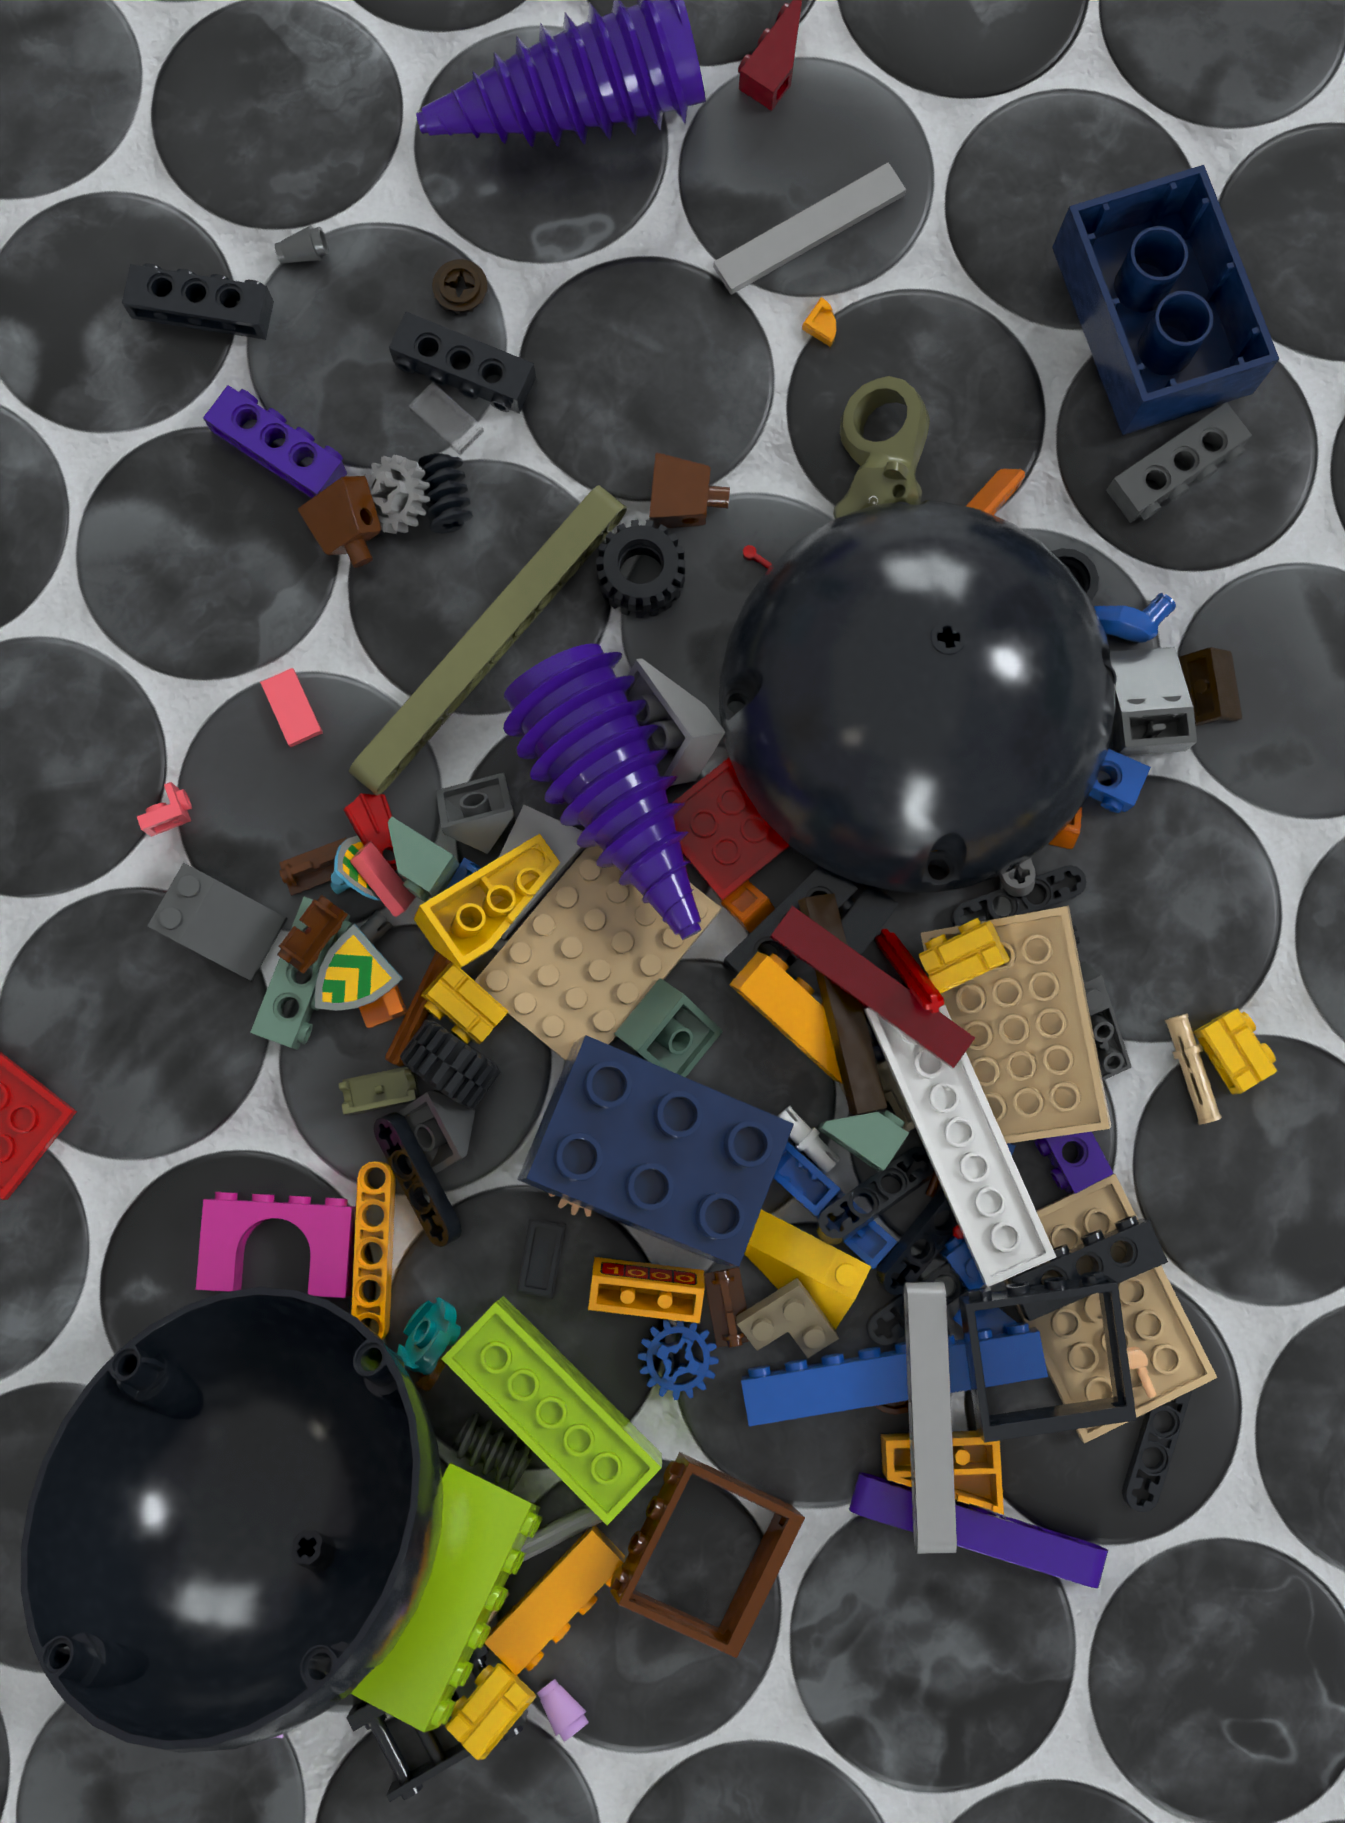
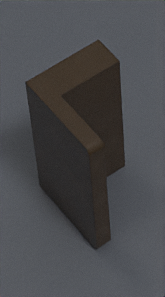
(1211, 685)

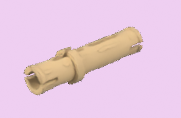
(1193, 1069)

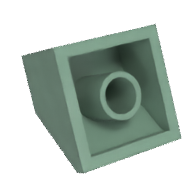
(420, 861)
(668, 1030)
(868, 1136)

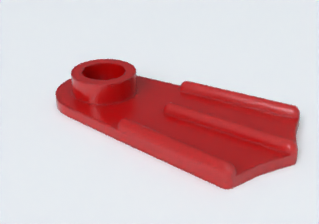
(370, 819)

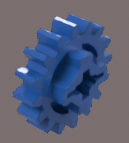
(693, 1366)

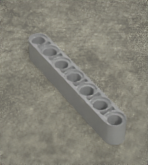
(930, 1418)

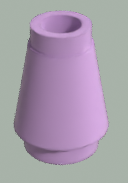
(562, 1710)

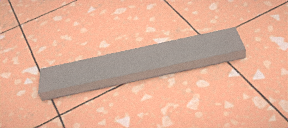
(809, 228)

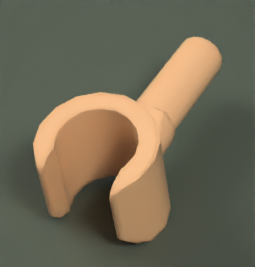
(1139, 1361)

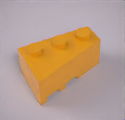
(974, 1462)

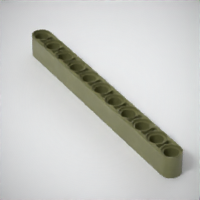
(487, 640)

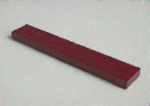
(871, 987)

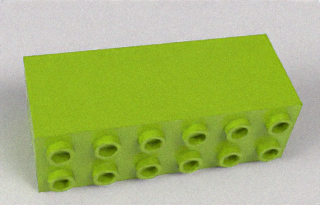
(554, 1409)
(473, 1560)

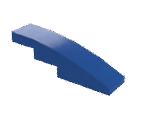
(818, 1192)

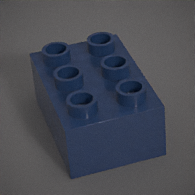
(1163, 299)
(656, 1151)

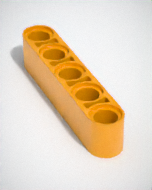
(382, 1235)

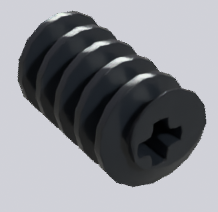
(444, 492)

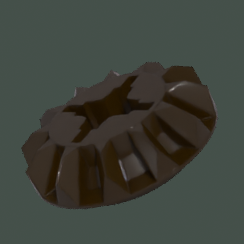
(449, 276)

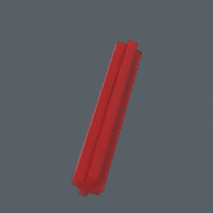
(909, 971)

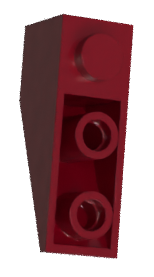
(769, 69)

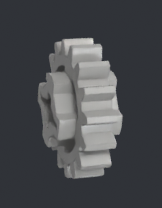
(396, 493)

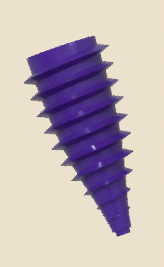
(584, 77)
(603, 769)

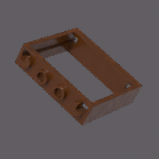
(755, 1583)

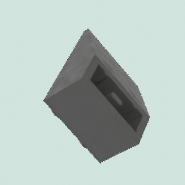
(1151, 703)
(1107, 1035)

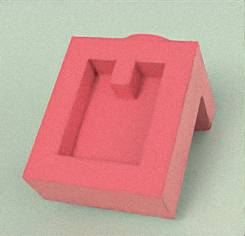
(164, 817)

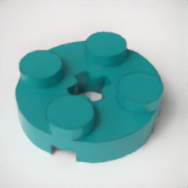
(429, 1334)

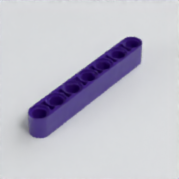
(988, 1533)

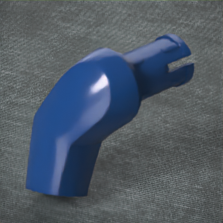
(1133, 623)

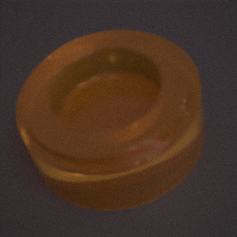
(426, 1382)

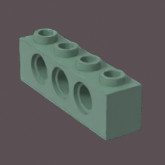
(283, 987)

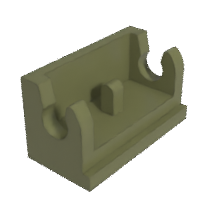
(379, 1090)

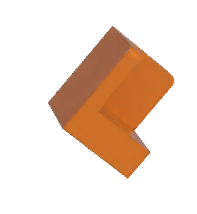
(384, 1009)

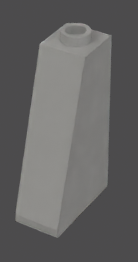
(559, 838)

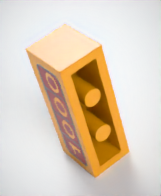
(646, 1290)

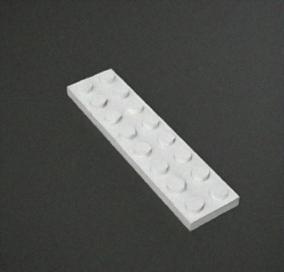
(967, 1156)

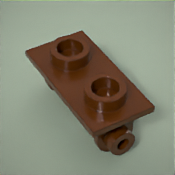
(310, 868)
(304, 948)
(725, 1302)

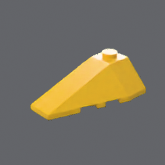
(481, 907)
(825, 1272)

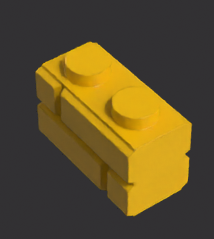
(963, 956)
(463, 1004)
(1236, 1050)
(490, 1710)

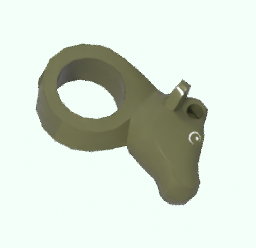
(888, 465)

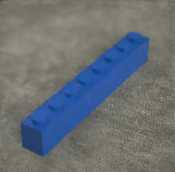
(882, 1377)

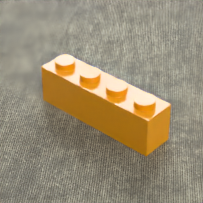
(789, 1008)
(554, 1600)

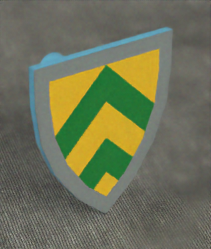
(344, 872)
(353, 974)

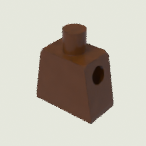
(683, 493)
(344, 519)

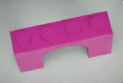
(230, 1221)

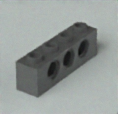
(1219, 428)

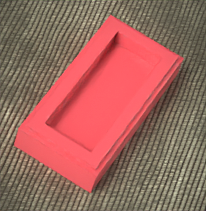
(291, 707)
(382, 879)

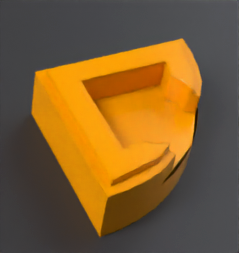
(821, 322)

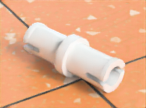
(809, 1141)

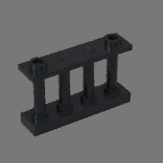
(410, 1782)

